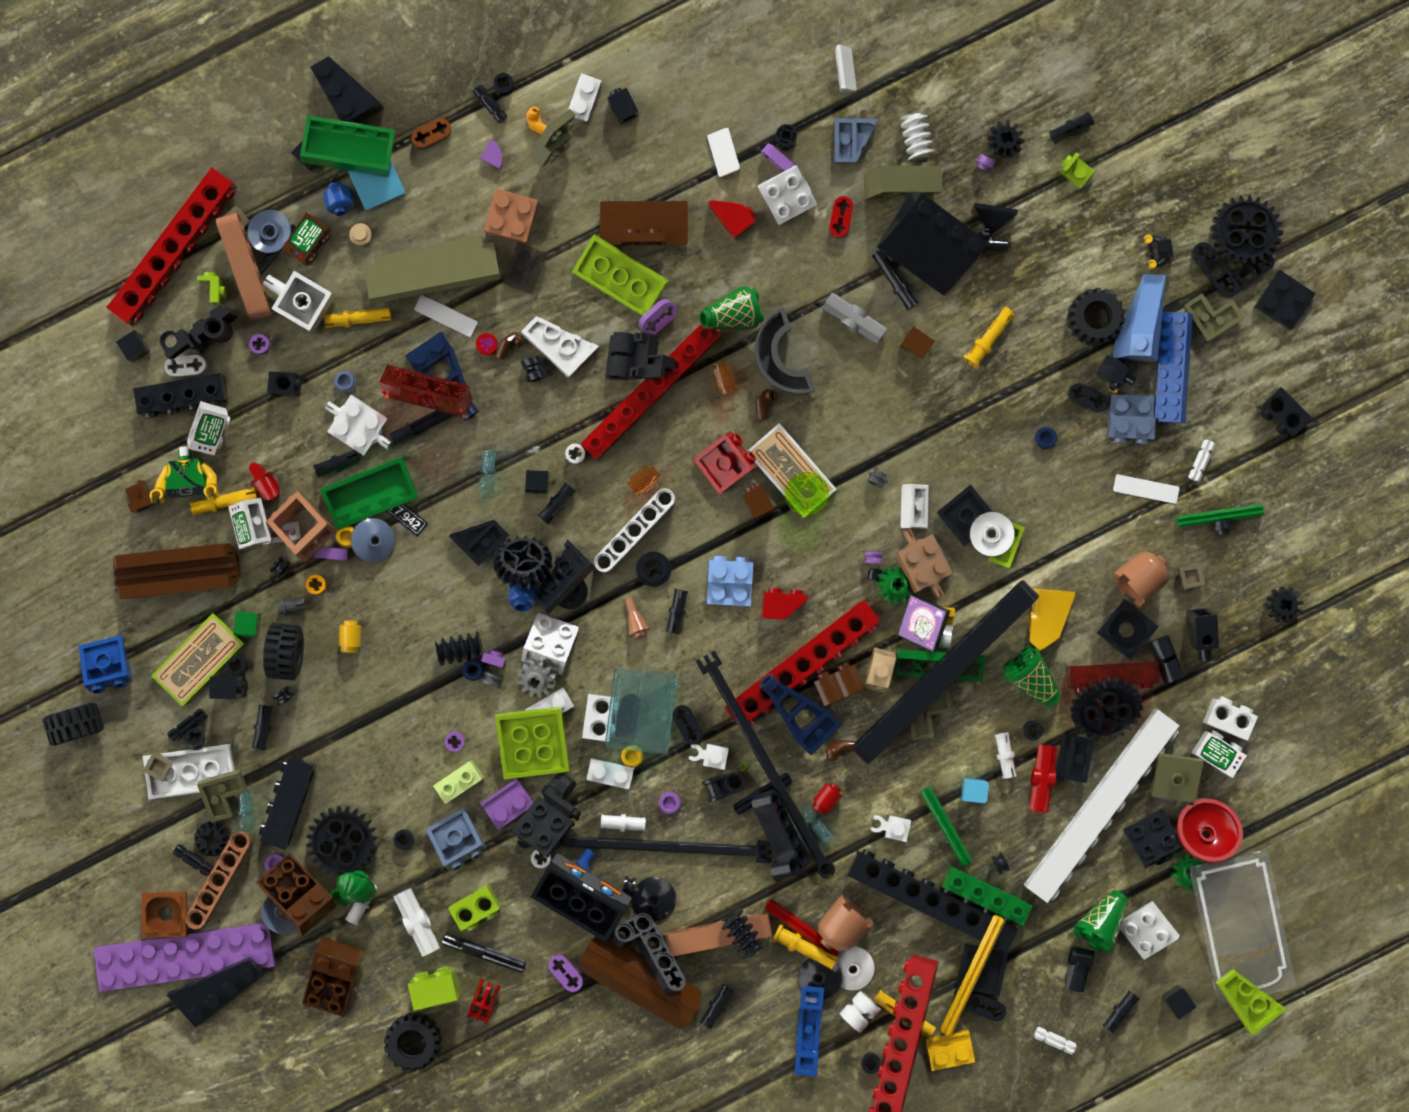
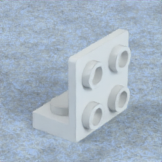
(550, 641)

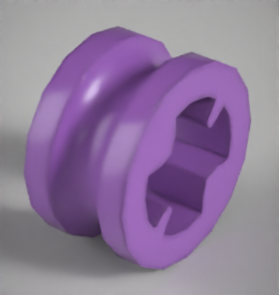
(255, 338)
(874, 557)
(449, 746)

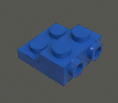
(105, 664)

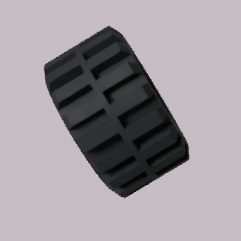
(1108, 303)
(283, 651)
(73, 724)
(399, 1054)

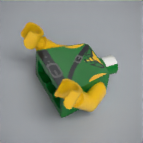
(185, 478)

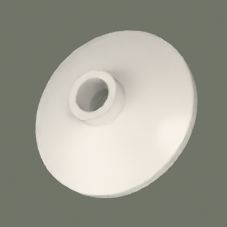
(1000, 542)
(865, 968)

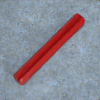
(797, 925)

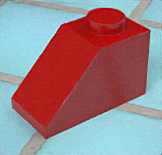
(733, 216)

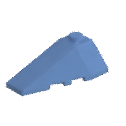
(1143, 320)

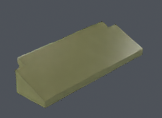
(431, 269)

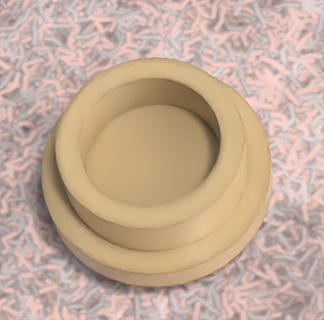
(360, 234)

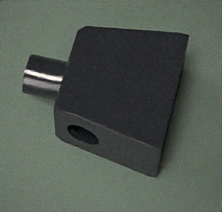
(1203, 623)

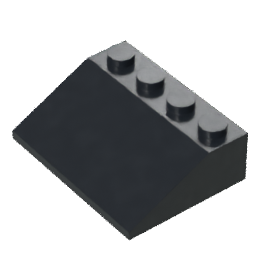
(931, 243)

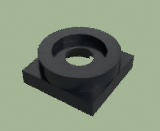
(1142, 626)

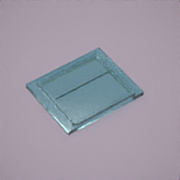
(641, 711)

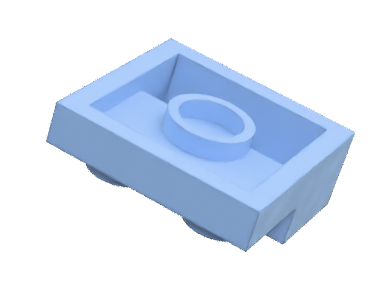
(730, 581)

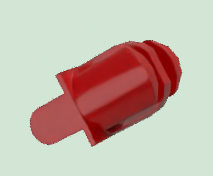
(264, 482)
(482, 1003)

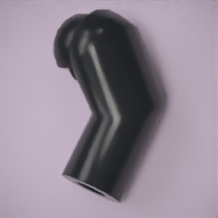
(993, 245)

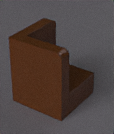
(917, 342)
(139, 497)

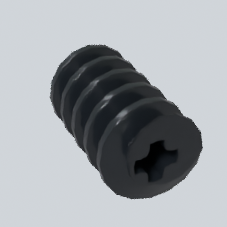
(459, 648)
(742, 933)

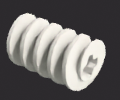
(916, 137)

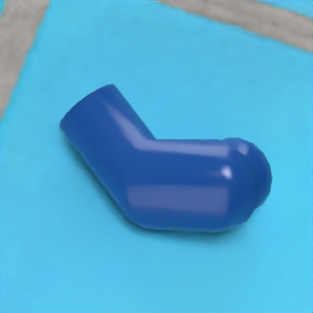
(585, 859)

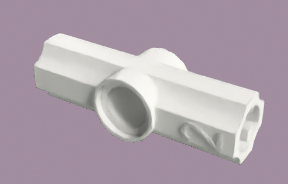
(416, 922)

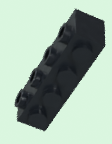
(180, 394)
(287, 802)

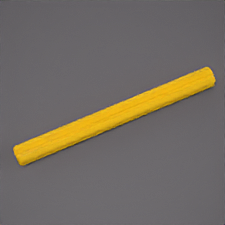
(972, 975)

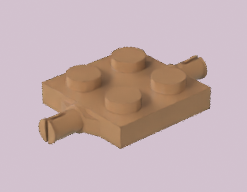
(923, 563)

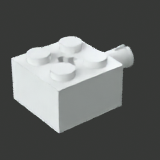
(289, 300)

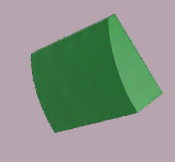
(347, 146)
(369, 492)

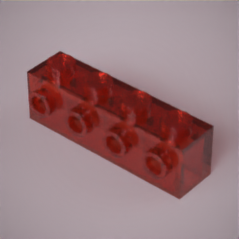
(426, 390)
(1138, 673)

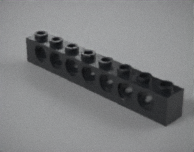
(858, 871)

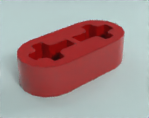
(846, 218)

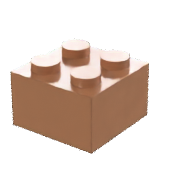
(511, 217)

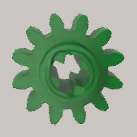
(887, 589)
(1181, 868)

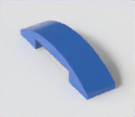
(808, 1030)

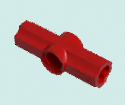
(1043, 778)

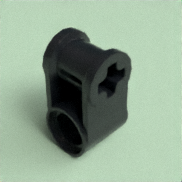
(722, 786)

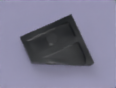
(480, 540)

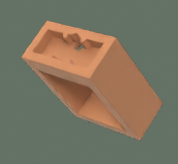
(313, 539)

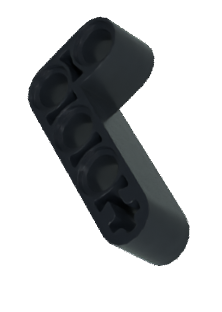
(781, 835)
(651, 956)

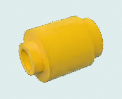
(349, 636)

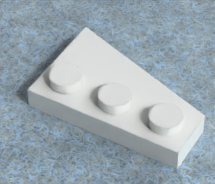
(560, 347)

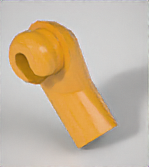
(534, 120)

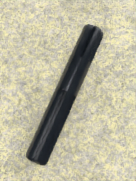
(483, 952)

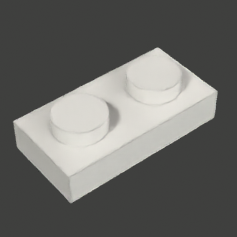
(585, 97)
(556, 699)
(610, 773)

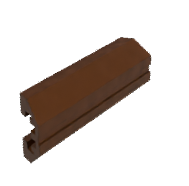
(175, 571)
(631, 977)

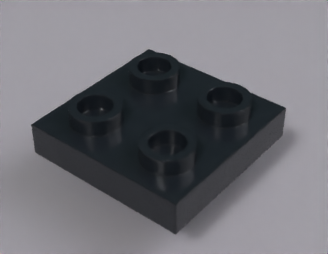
(1153, 839)

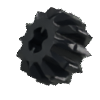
(998, 134)
(1284, 595)

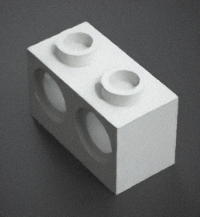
(593, 716)
(1229, 722)

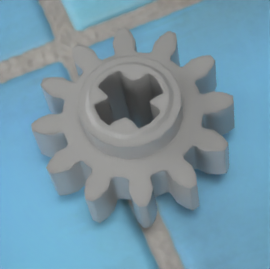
(536, 678)

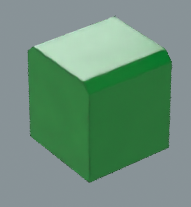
(247, 624)

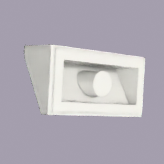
(845, 69)
(723, 152)
(914, 506)

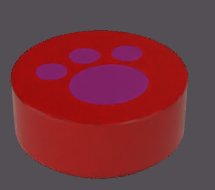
(486, 344)

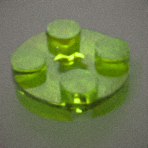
(799, 504)

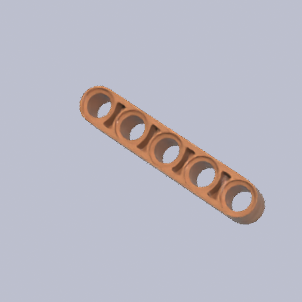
(244, 266)
(212, 887)
(711, 935)

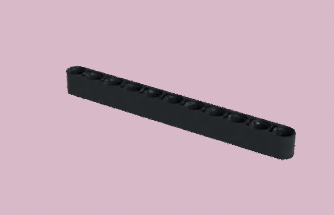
(945, 671)

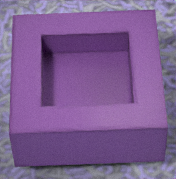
(494, 658)

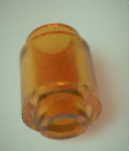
(723, 378)
(643, 480)

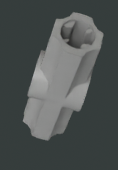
(854, 318)

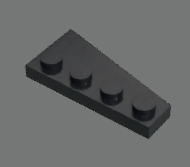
(208, 995)

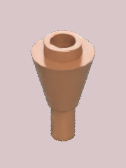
(637, 625)

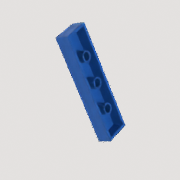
(1173, 367)

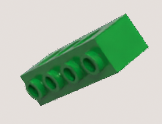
(986, 895)

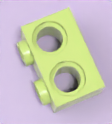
(458, 781)

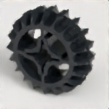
(519, 555)

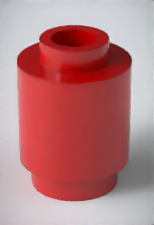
(827, 798)

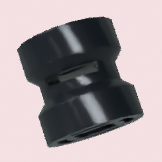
(786, 137)
(534, 368)

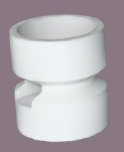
(860, 1011)

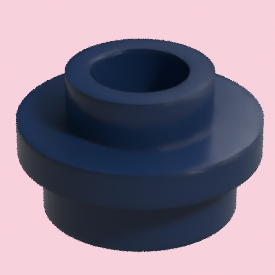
(466, 672)

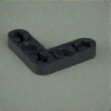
(1232, 278)

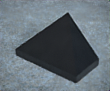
(993, 216)

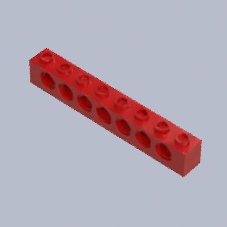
(160, 250)
(649, 392)
(868, 624)
(926, 969)

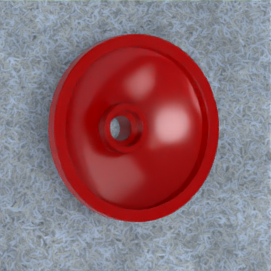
(1217, 822)

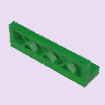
(933, 656)

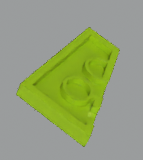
(1249, 1002)

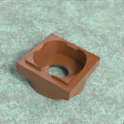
(151, 922)

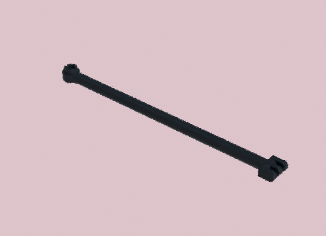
(765, 762)
(667, 846)

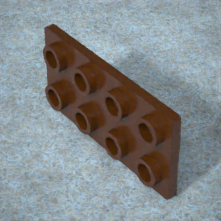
(644, 222)

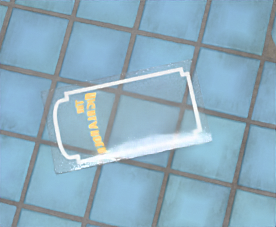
(1243, 922)

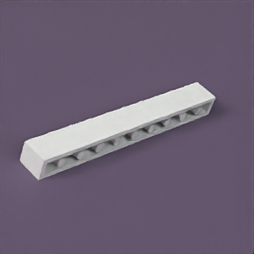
(1101, 805)

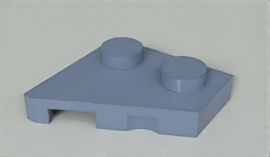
(851, 138)

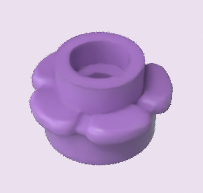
(985, 162)

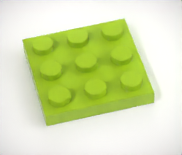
(532, 742)

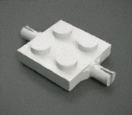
(358, 425)

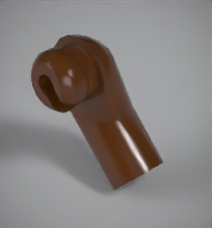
(506, 343)
(763, 402)
(838, 746)

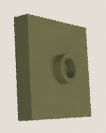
(1177, 777)

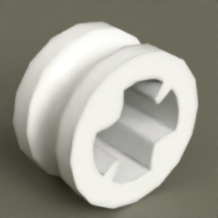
(578, 459)
(535, 861)

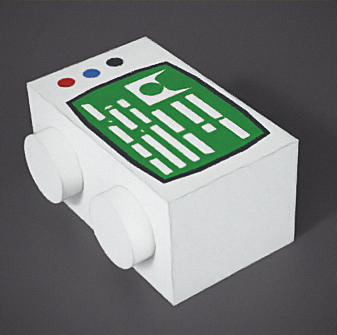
(208, 428)
(250, 523)
(1218, 753)

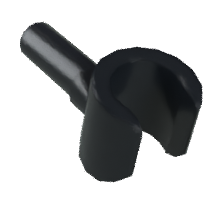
(872, 574)

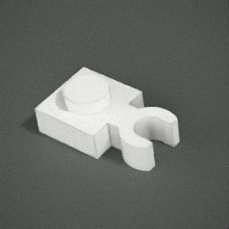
(713, 756)
(895, 827)

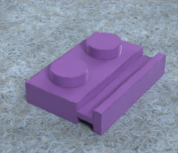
(507, 803)

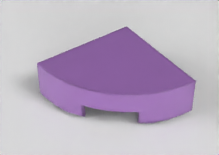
(492, 155)

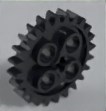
(1246, 249)
(1115, 697)
(324, 832)

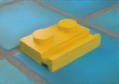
(950, 1051)

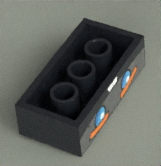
(581, 897)

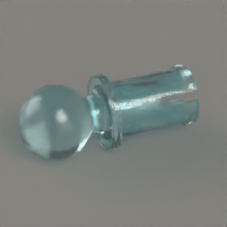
(487, 482)
(809, 814)
(246, 822)

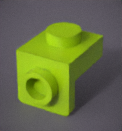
(217, 290)

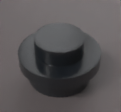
(1222, 527)

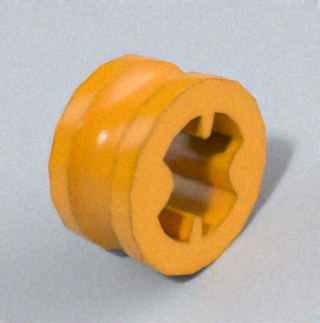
(319, 578)

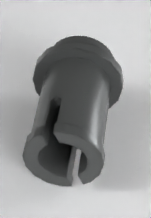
(291, 606)

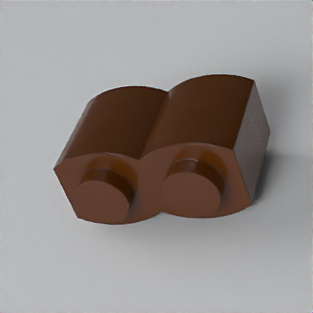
(838, 684)

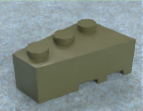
(902, 179)

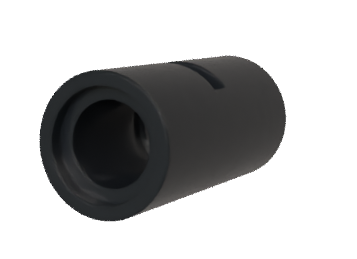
(1167, 659)

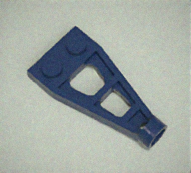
(433, 351)
(817, 731)

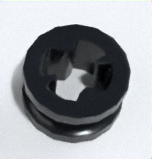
(505, 90)
(279, 566)
(239, 671)
(283, 695)
(1037, 734)
(192, 744)
(398, 844)
(1000, 863)
(628, 886)
(876, 1059)

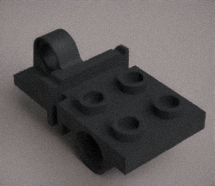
(201, 332)
(636, 357)
(549, 819)

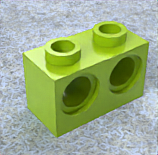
(472, 903)

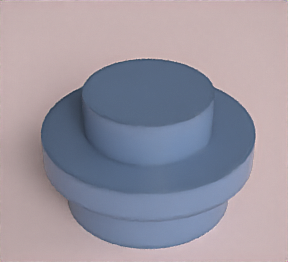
(345, 381)

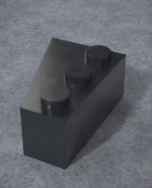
(344, 93)

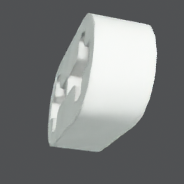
(185, 360)

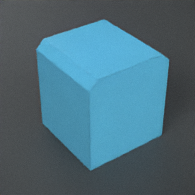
(974, 790)

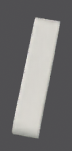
(624, 534)

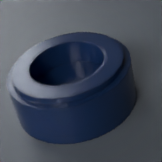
(1045, 437)

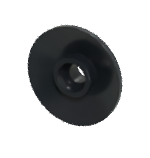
(654, 887)
(831, 978)

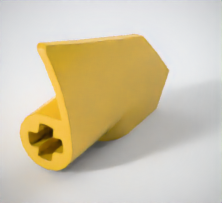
(1049, 616)

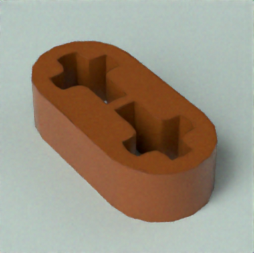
(433, 138)

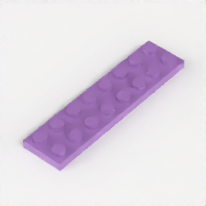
(181, 957)

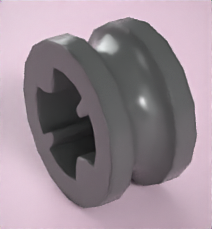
(492, 679)

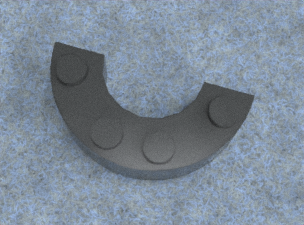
(769, 363)

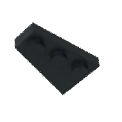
(567, 574)

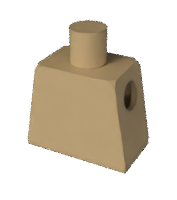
(880, 670)

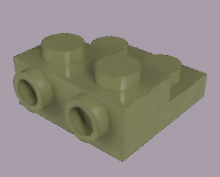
(554, 139)

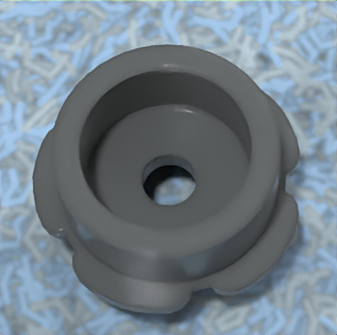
(877, 478)

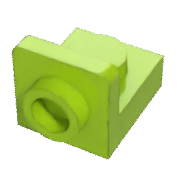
(1076, 170)

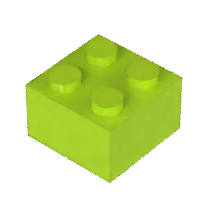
(434, 988)

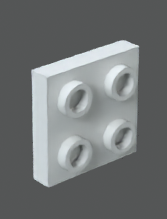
(787, 194)
(1148, 930)

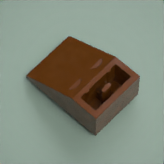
(296, 894)
(332, 976)

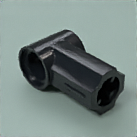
(1079, 963)

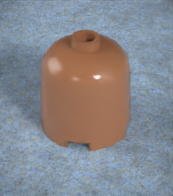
(1142, 577)
(843, 925)

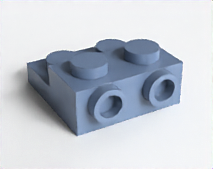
(1131, 418)
(456, 840)

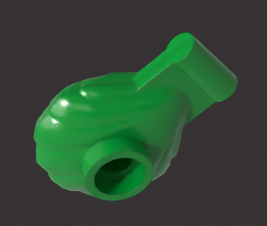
(353, 888)

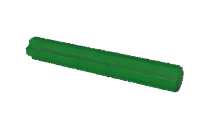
(1220, 515)
(946, 826)

